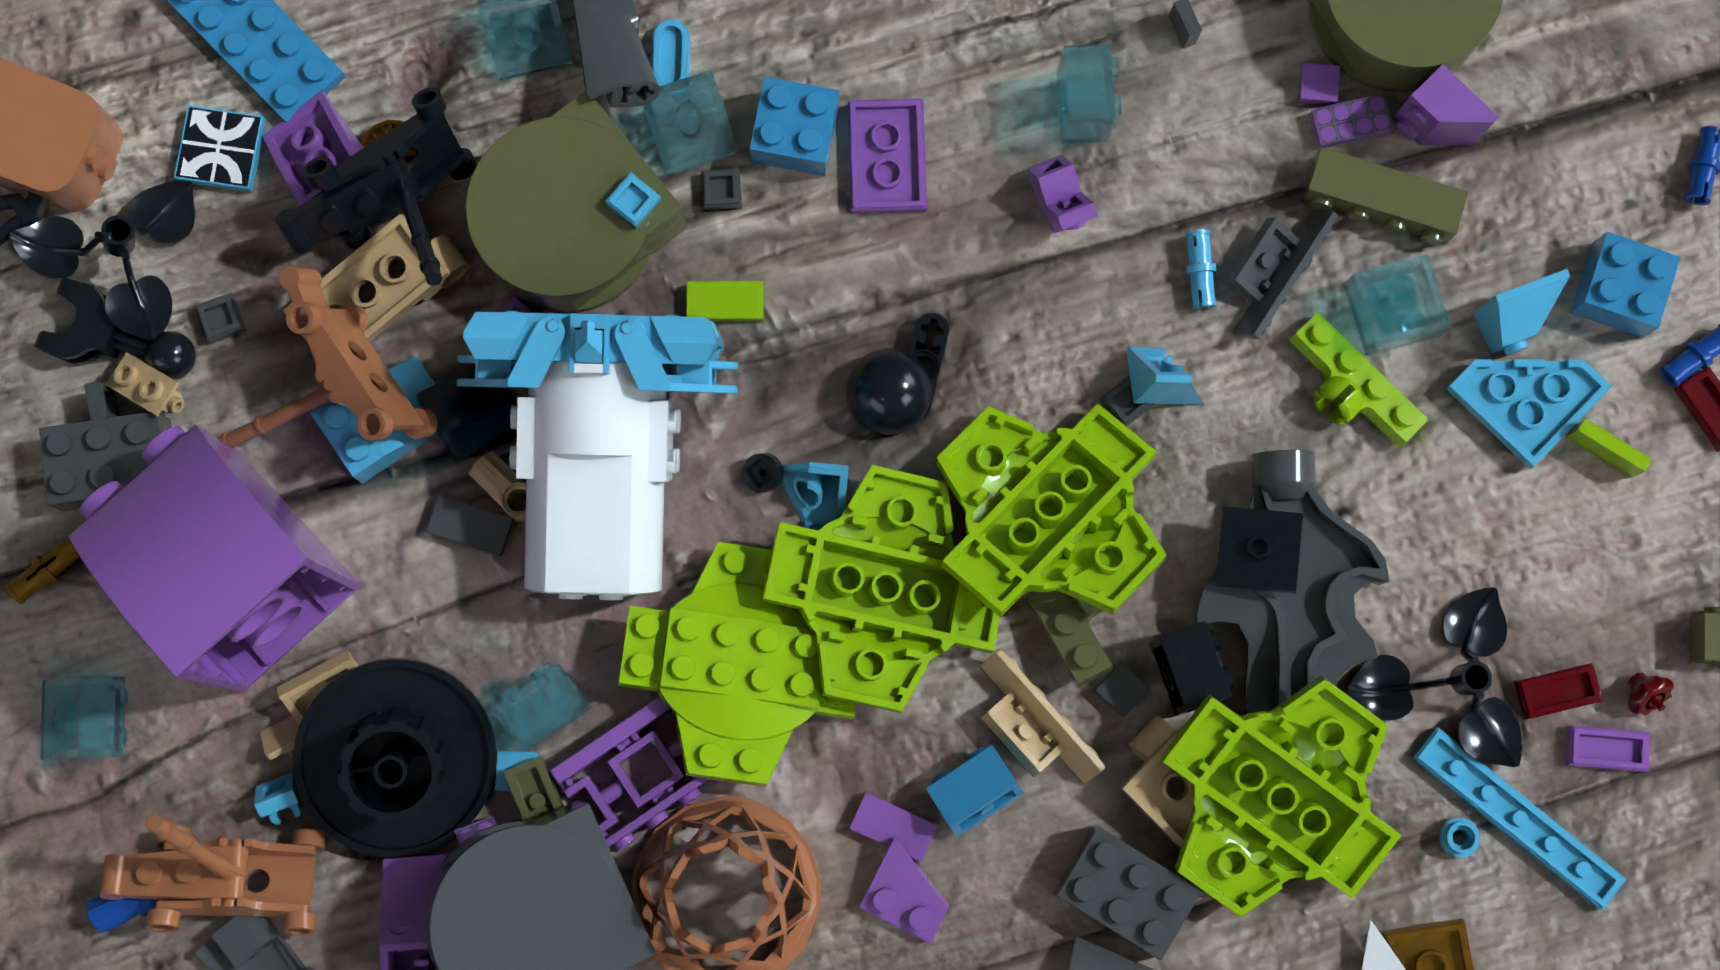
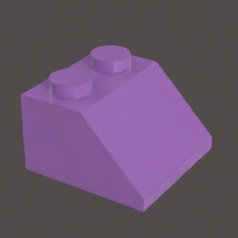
(1444, 112)

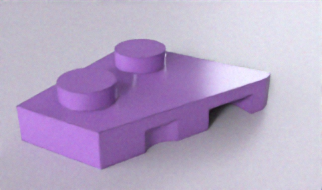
(904, 895)

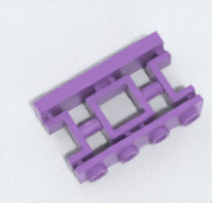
(627, 739)

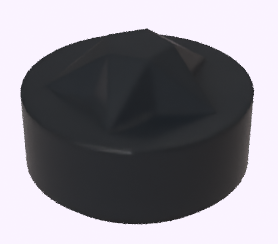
(762, 472)

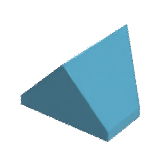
(1157, 379)
(816, 491)

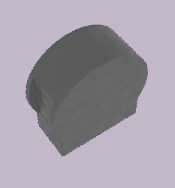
(534, 900)

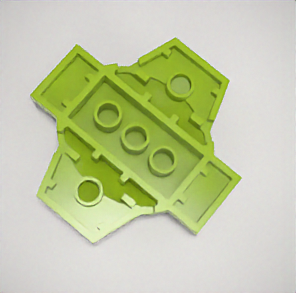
(1049, 510)
(879, 589)
(729, 669)
(1280, 796)

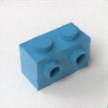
(974, 790)

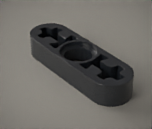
(939, 343)

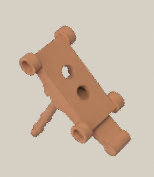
(345, 366)
(213, 875)

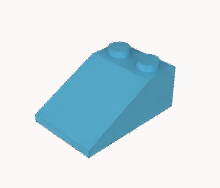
(365, 457)

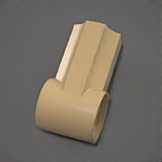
(499, 483)

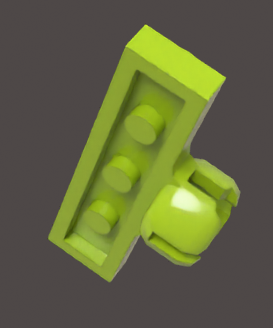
(1355, 383)

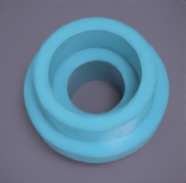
(1471, 837)

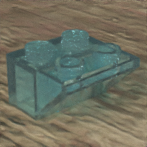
(541, 706)

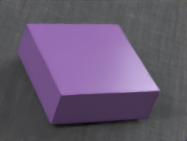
(1319, 83)

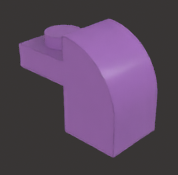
(1060, 194)

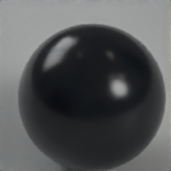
(889, 391)

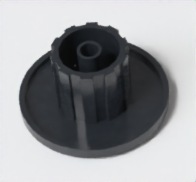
(405, 715)

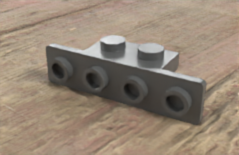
(1274, 265)

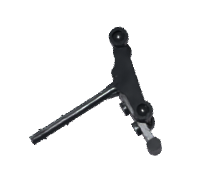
(381, 184)

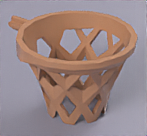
(789, 945)

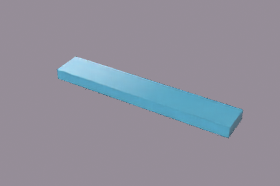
(1519, 819)

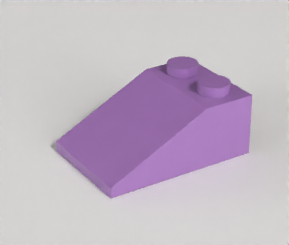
(310, 133)

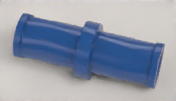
(1704, 166)
(1697, 356)

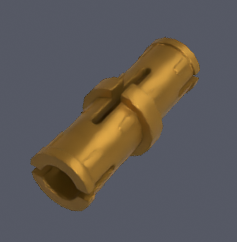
(42, 571)

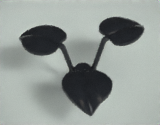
(133, 307)
(1479, 626)

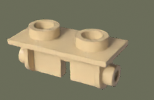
(146, 386)

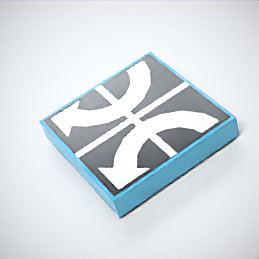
(220, 148)

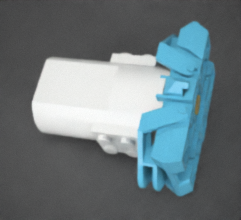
(594, 436)

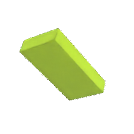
(726, 300)
(1609, 448)

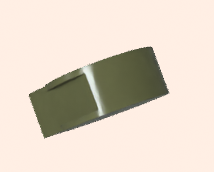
(1400, 41)
(544, 214)

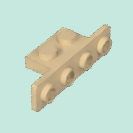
(297, 696)
(1032, 725)

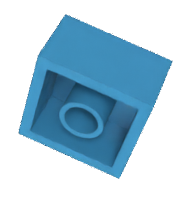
(794, 126)
(1625, 284)

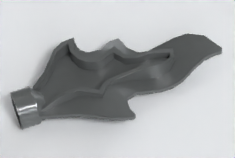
(1316, 629)

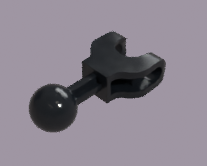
(96, 336)

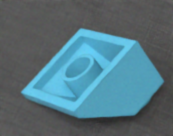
(1519, 313)

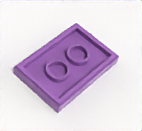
(887, 156)

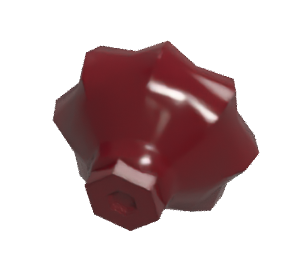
(1648, 693)

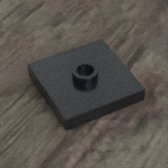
(468, 415)
(1259, 549)

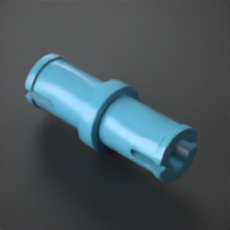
(1201, 269)

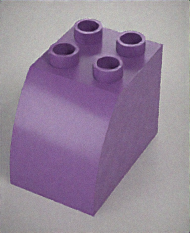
(209, 561)

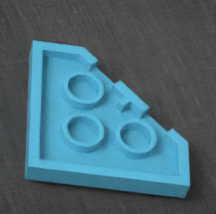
(1528, 400)

